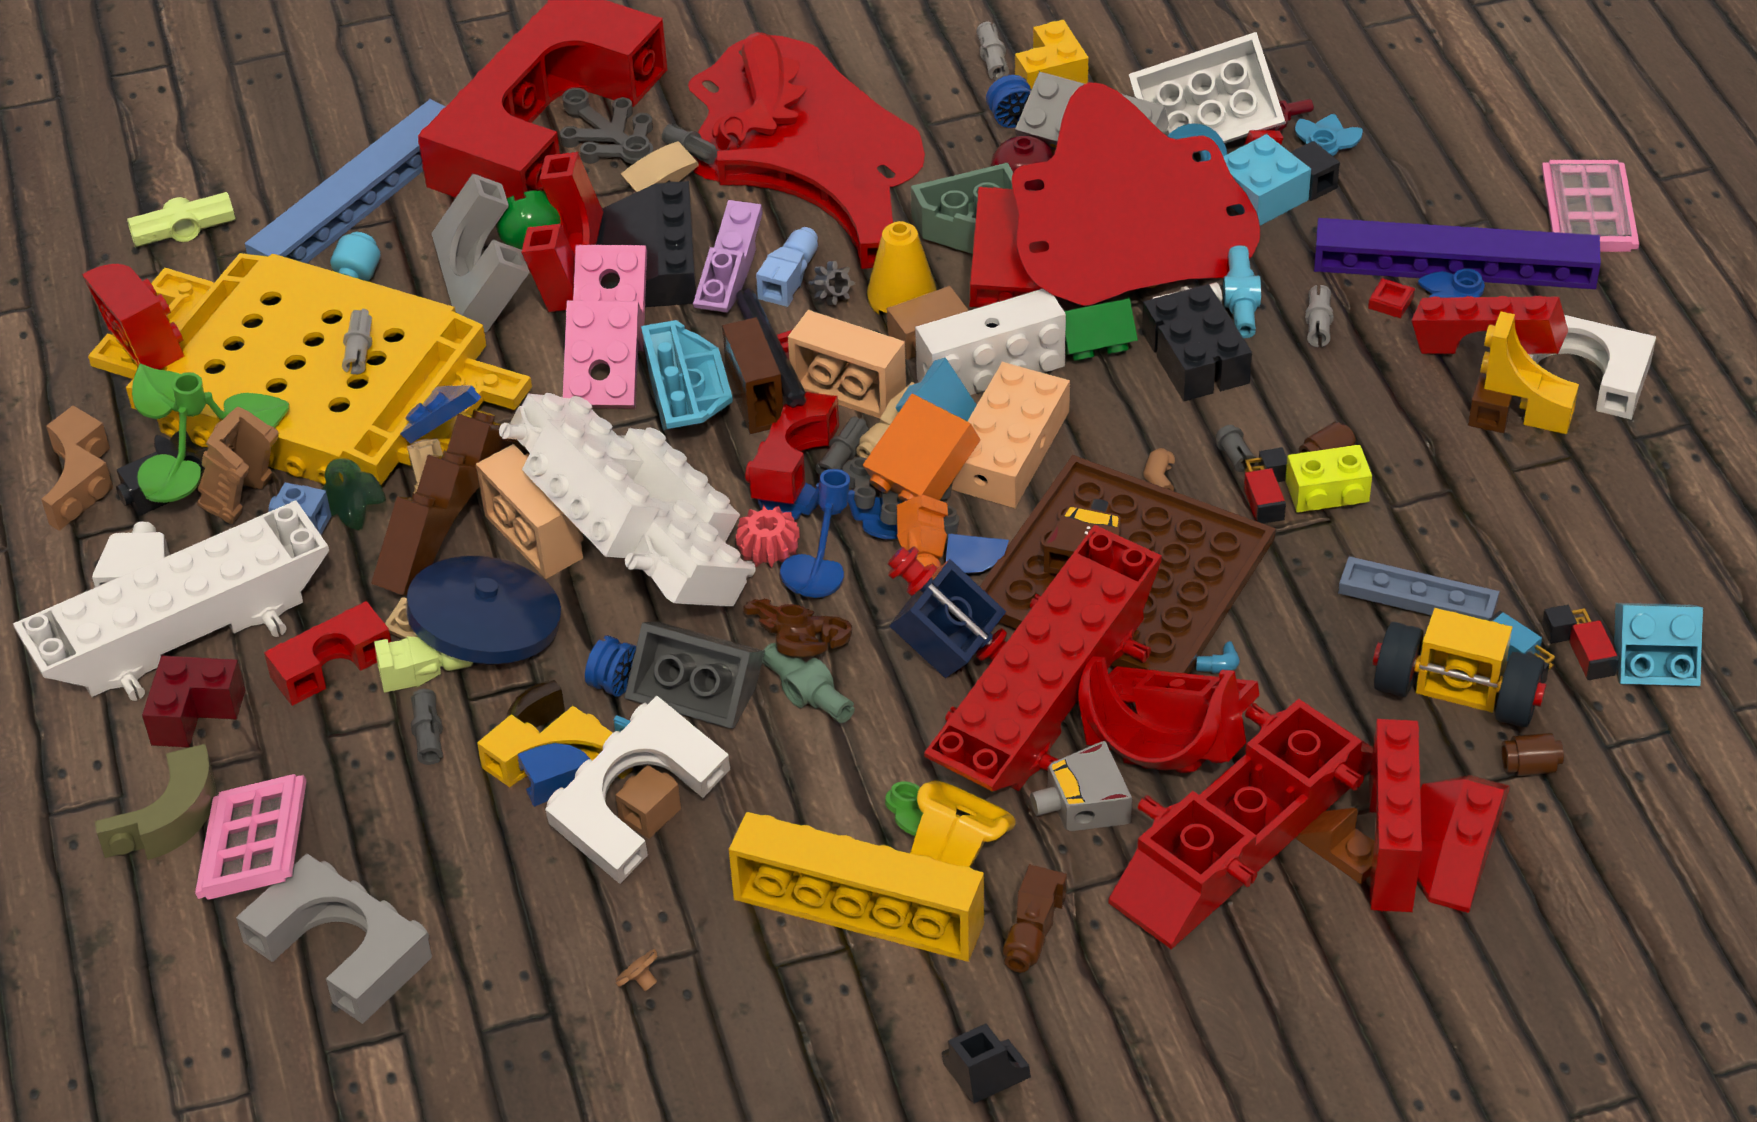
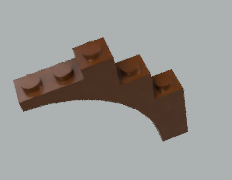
(445, 486)

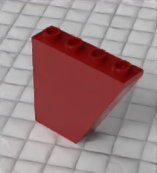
(996, 263)

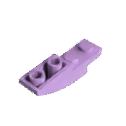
(730, 258)

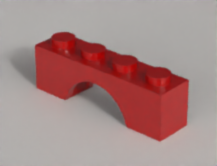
(1445, 321)
(779, 465)

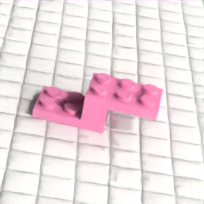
(605, 325)

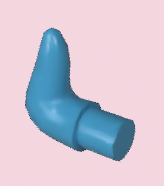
(1227, 661)

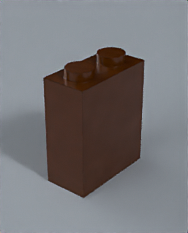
(752, 374)

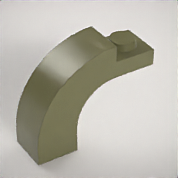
(172, 817)

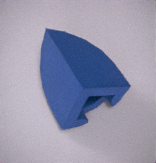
(974, 552)
(550, 769)

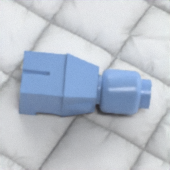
(785, 267)

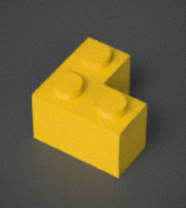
(1053, 53)

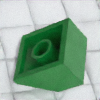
(1098, 327)

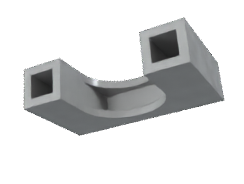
(476, 282)
(319, 895)

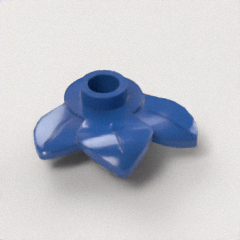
(1461, 284)

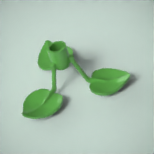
(160, 392)

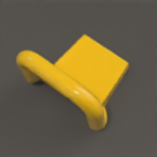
(955, 837)

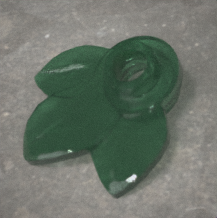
(353, 494)

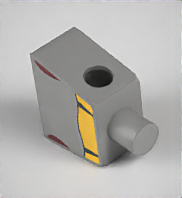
(1085, 791)

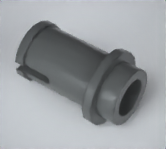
(1231, 441)

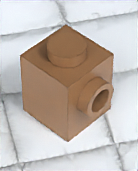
(648, 801)

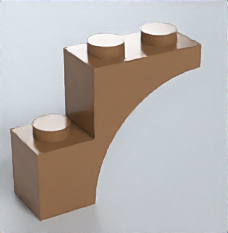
(85, 476)

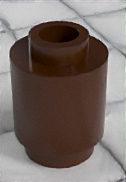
(1329, 437)
(1532, 754)

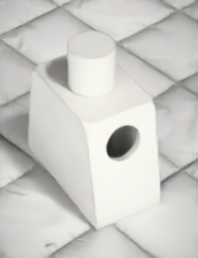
(130, 552)

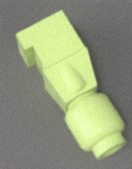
(411, 663)

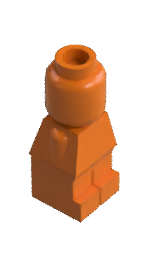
(922, 525)

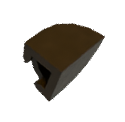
(538, 704)

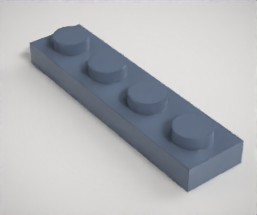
(1415, 590)

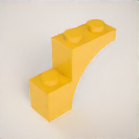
(1512, 371)
(502, 745)

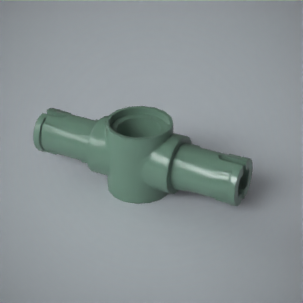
(808, 683)

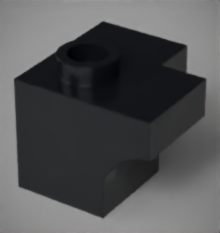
(984, 1063)

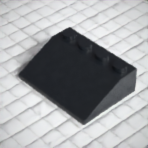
(662, 222)

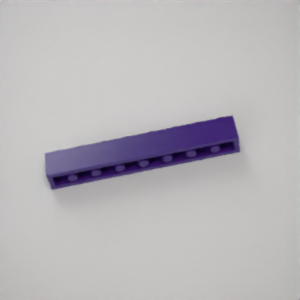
(1423, 249)

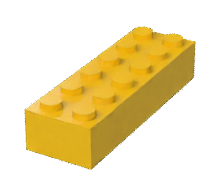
(857, 886)

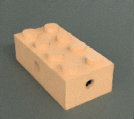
(1016, 427)

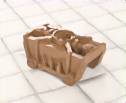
(235, 457)

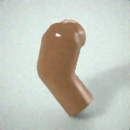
(1156, 467)

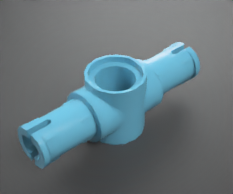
(1242, 291)

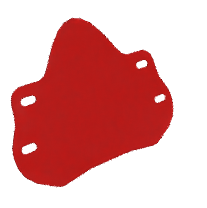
(833, 108)
(1126, 205)

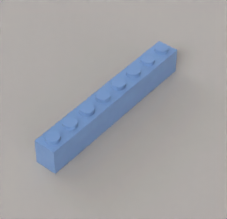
(348, 193)

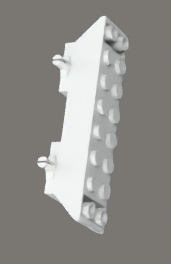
(125, 625)

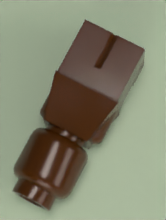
(1037, 899)

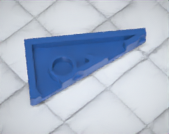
(438, 408)

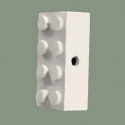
(1012, 331)

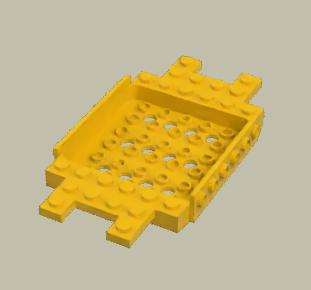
(434, 352)

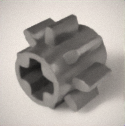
(822, 287)

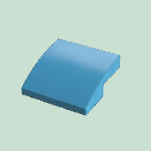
(942, 388)

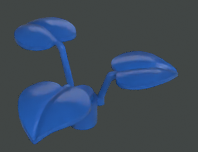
(817, 576)

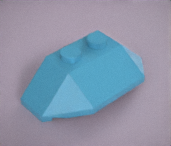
(684, 374)

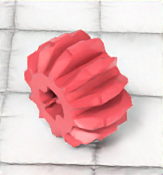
(767, 536)

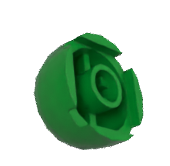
(524, 213)

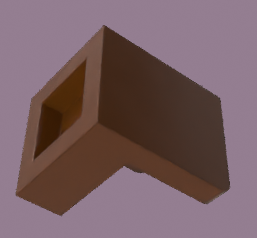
(1489, 408)

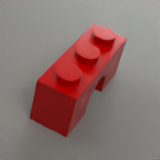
(298, 661)

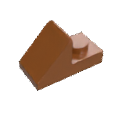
(1339, 842)

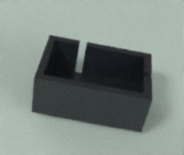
(1192, 334)

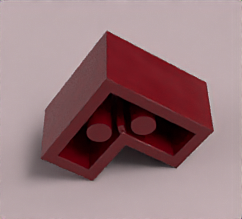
(188, 691)

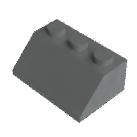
(694, 673)

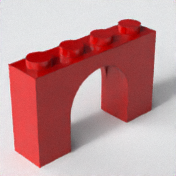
(552, 248)
(1397, 805)

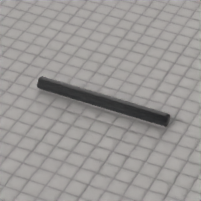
(791, 385)

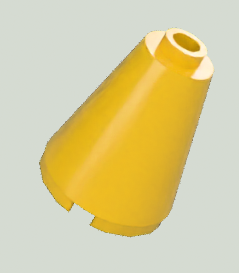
(899, 268)

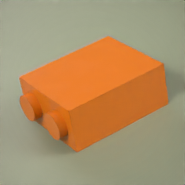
(921, 451)

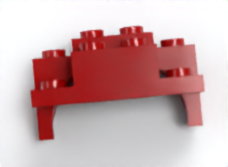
(1177, 717)

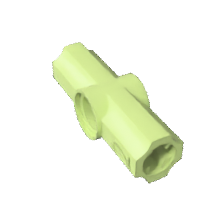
(181, 219)

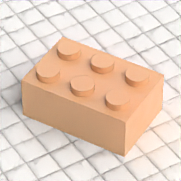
(847, 362)
(527, 513)

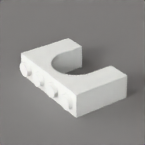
(1620, 355)
(652, 737)

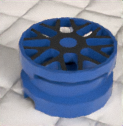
(1008, 98)
(610, 665)

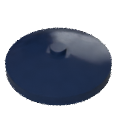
(483, 609)

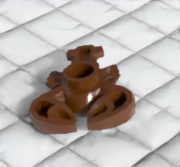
(797, 628)

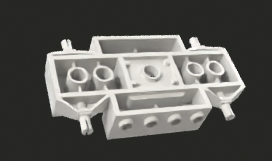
(633, 498)

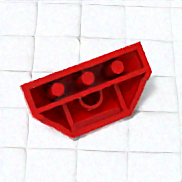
(1456, 837)

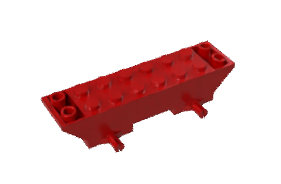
(1029, 688)
(1240, 822)

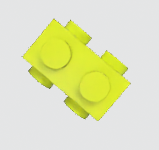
(1328, 478)

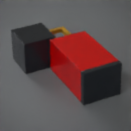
(1262, 485)
(1587, 640)

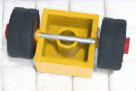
(1461, 664)

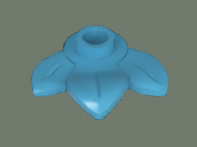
(1328, 134)

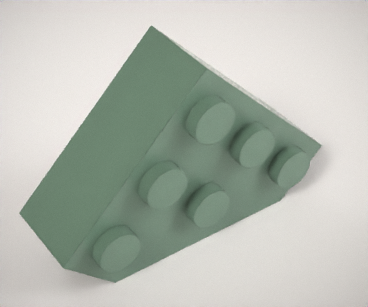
(948, 206)

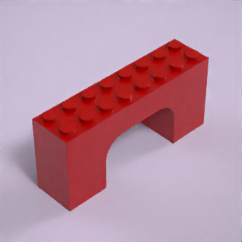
(561, 48)

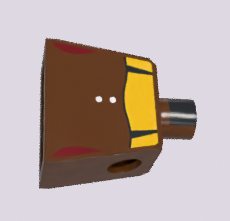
(1073, 528)

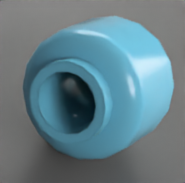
(356, 256)

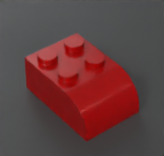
(135, 315)

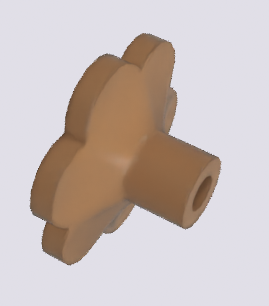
(639, 971)

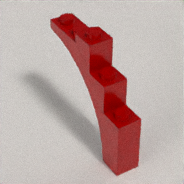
(828, 185)

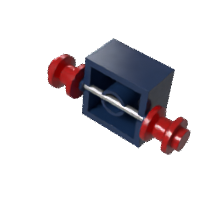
(946, 613)

